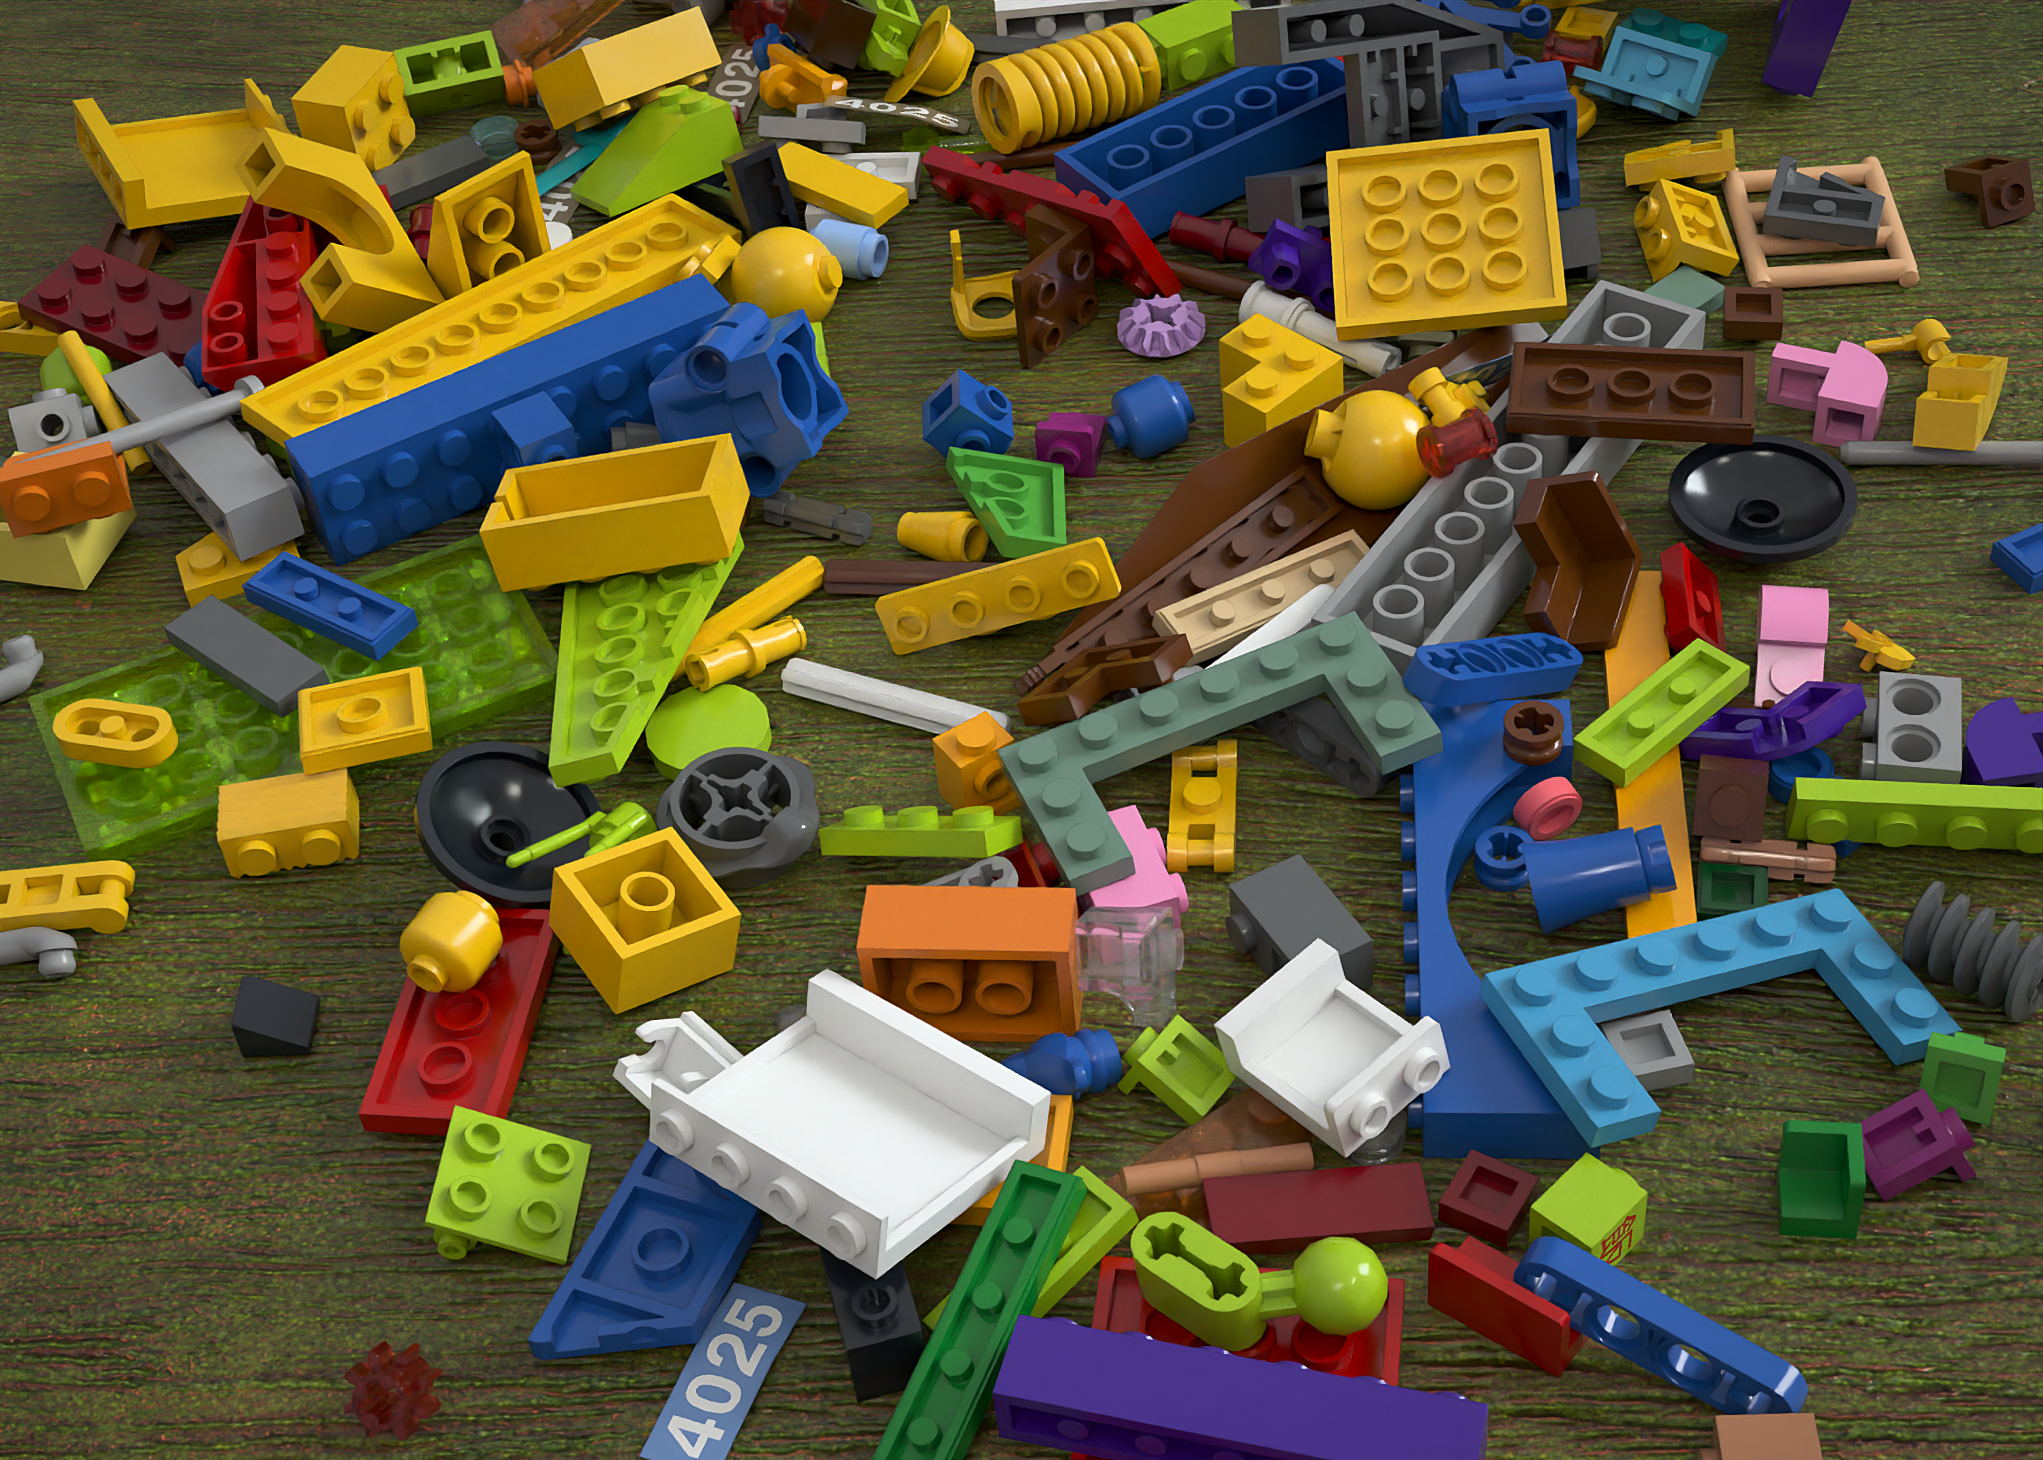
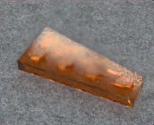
(546, 28)

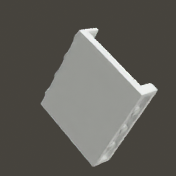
(856, 1125)

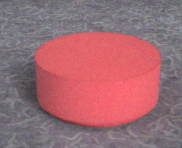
(1548, 808)

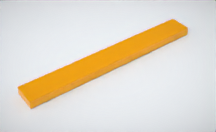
(1658, 792)

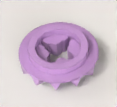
(1145, 327)

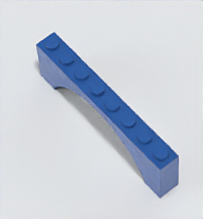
(1490, 1092)

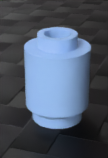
(855, 246)

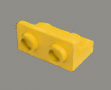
(1683, 227)

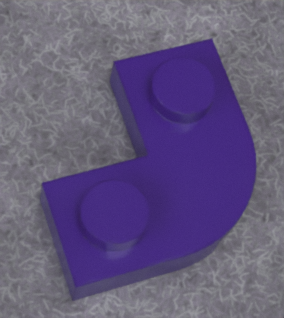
(1789, 727)

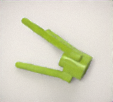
(618, 827)

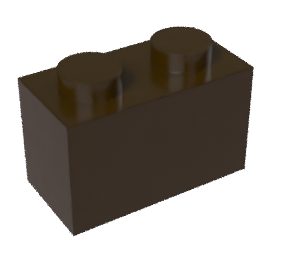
(830, 30)

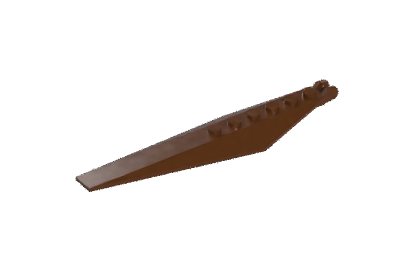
(1252, 511)

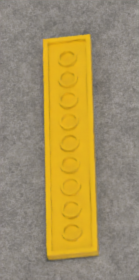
(528, 302)

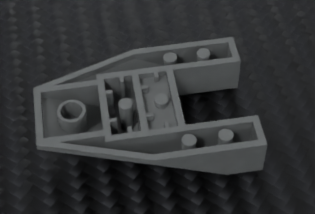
(1394, 77)

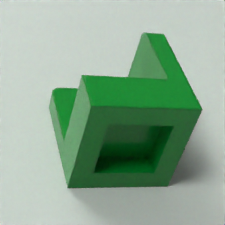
(1820, 1179)

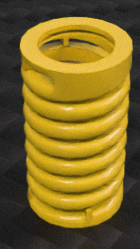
(1066, 87)

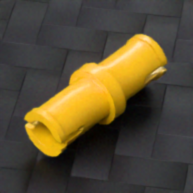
(745, 653)

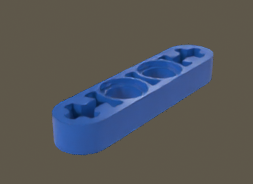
(1491, 669)
(1740, 1375)

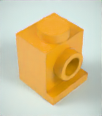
(970, 765)

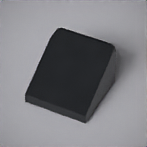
(273, 1018)

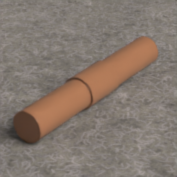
(1190, 1171)

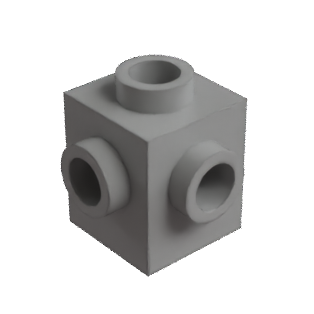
(37, 421)

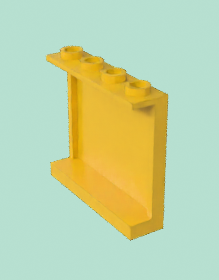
(174, 164)

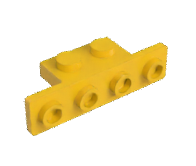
(999, 596)

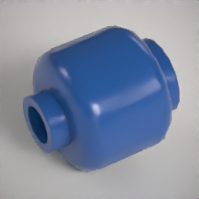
(1150, 417)

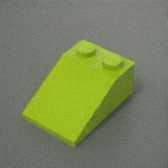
(661, 151)

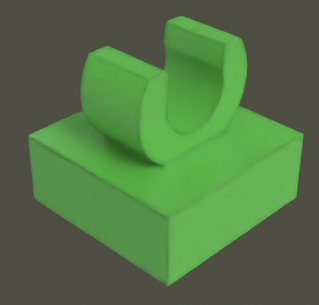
(1963, 1074)

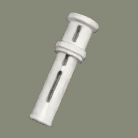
(1300, 316)

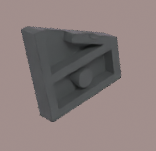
(1822, 208)

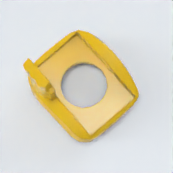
(970, 291)

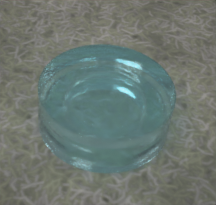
(495, 136)

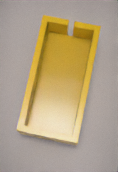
(616, 513)

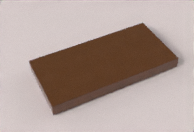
(1632, 393)

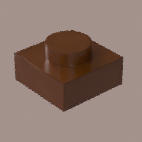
(1752, 313)

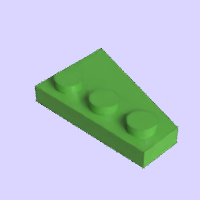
(1013, 499)

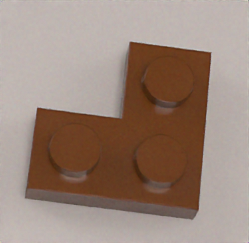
(1103, 673)

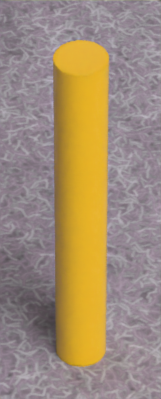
(101, 396)

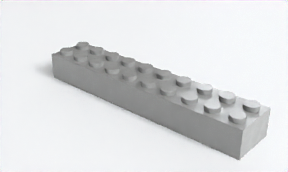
(1453, 552)

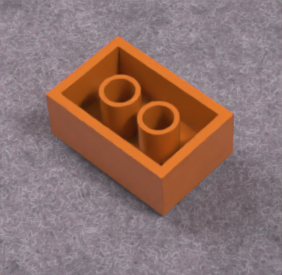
(974, 958)

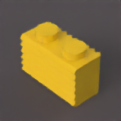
(288, 822)

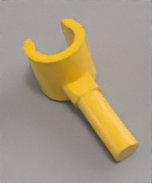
(1925, 337)

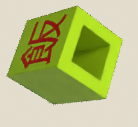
(1593, 1209)

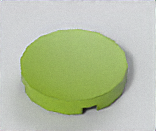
(704, 722)

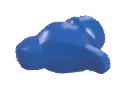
(1070, 1063)

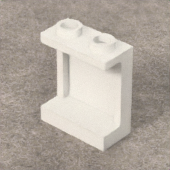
(1330, 1050)

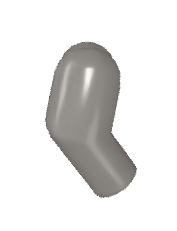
(21, 668)
(42, 943)

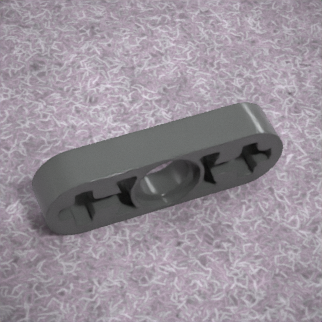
(1326, 742)

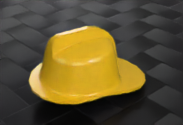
(935, 60)

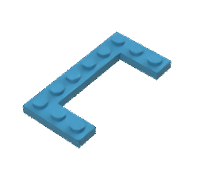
(1557, 1001)

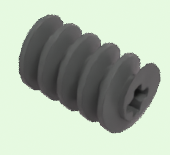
(1975, 953)

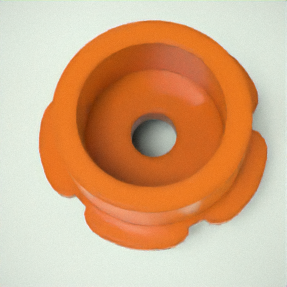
(518, 84)

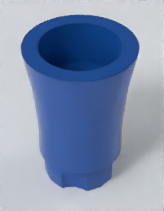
(1596, 873)

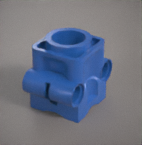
(1525, 95)
(757, 384)

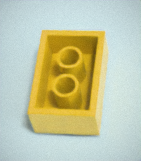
(626, 70)

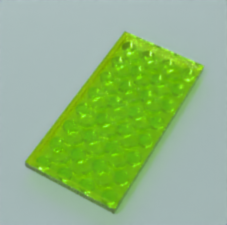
(476, 653)

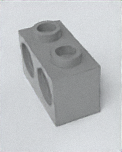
(1913, 730)

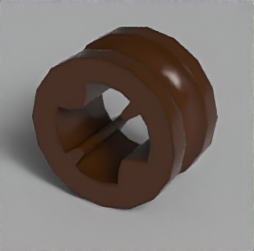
(538, 140)
(1548, 729)

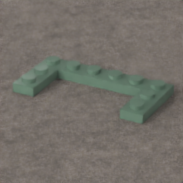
(1058, 766)

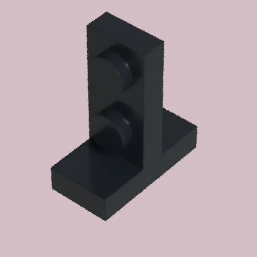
(750, 190)

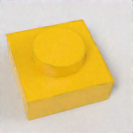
(1585, 22)

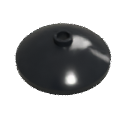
(1762, 499)
(496, 799)

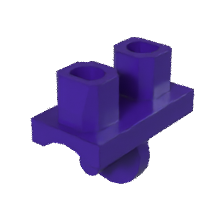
(1296, 261)

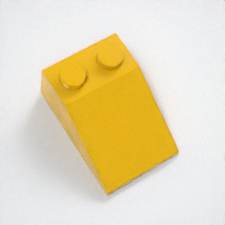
(486, 227)

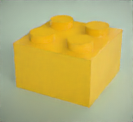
(357, 106)
(643, 919)

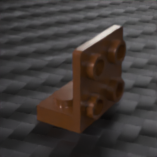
(1057, 286)

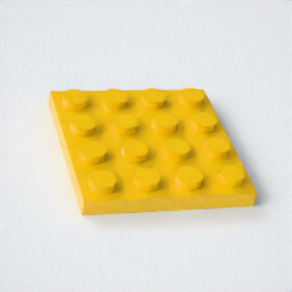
(1445, 235)

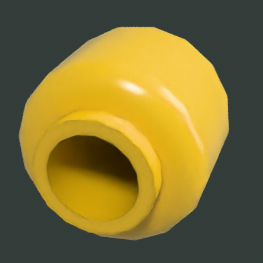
(451, 942)

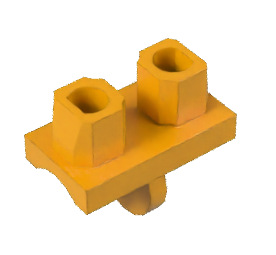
(796, 80)

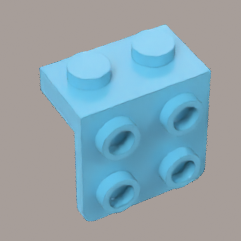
(1653, 72)

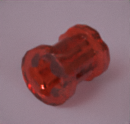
(1573, 51)
(1456, 442)

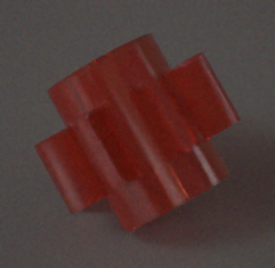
(753, 15)
(397, 1409)

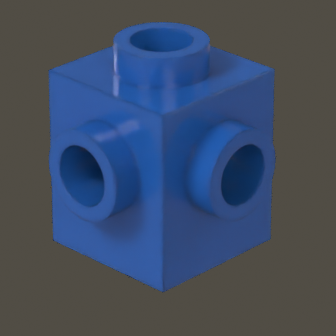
(967, 416)

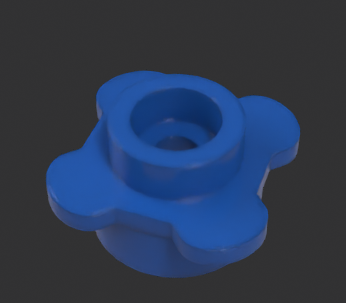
(760, 46)

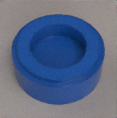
(1805, 764)

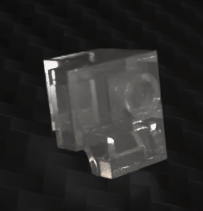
(1132, 957)

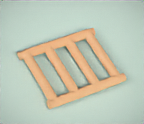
(1756, 246)

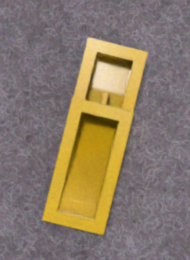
(1958, 401)

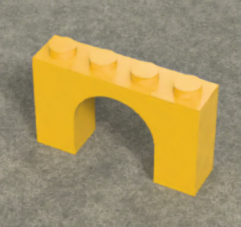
(377, 272)

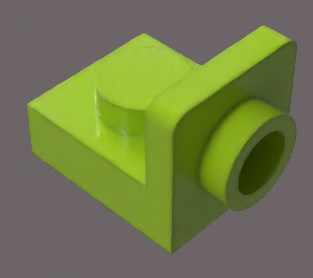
(1178, 1069)

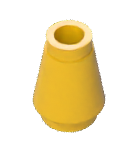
(944, 535)

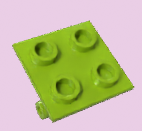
(505, 1188)

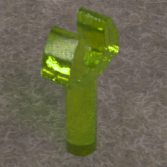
(923, 137)

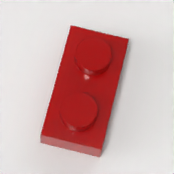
(1690, 600)

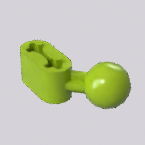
(1226, 1300)

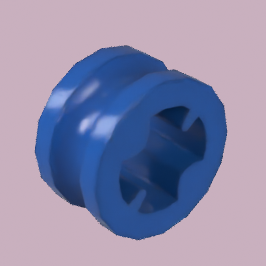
(1501, 874)

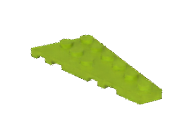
(618, 657)

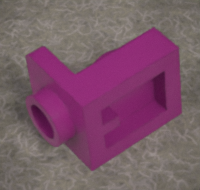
(1072, 441)
(1913, 1144)

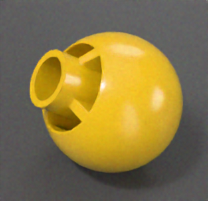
(784, 273)
(1370, 449)

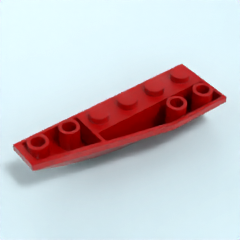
(256, 308)

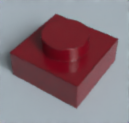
(1488, 1198)

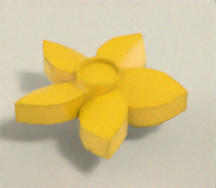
(1879, 648)

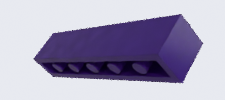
(1180, 1402)

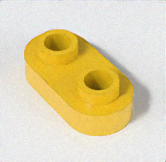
(115, 733)

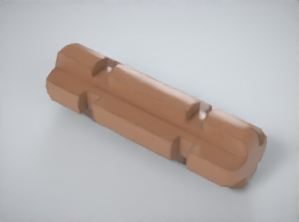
(1780, 856)

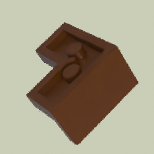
(1581, 559)

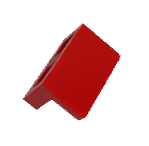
(1480, 1292)

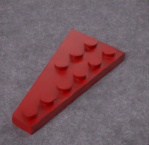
(1116, 236)

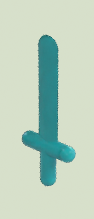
(593, 144)

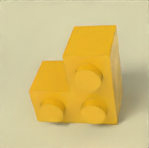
(1272, 377)

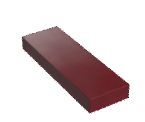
(1306, 1206)

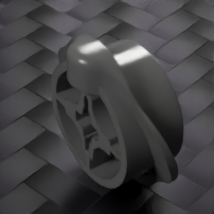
(735, 798)

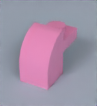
(1840, 387)
(1789, 640)

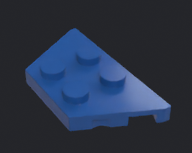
(650, 1263)

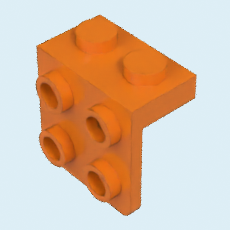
(63, 488)

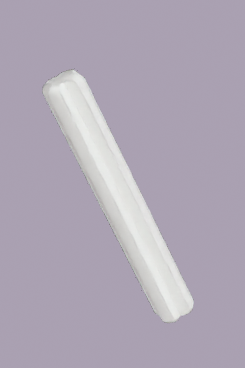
(879, 698)

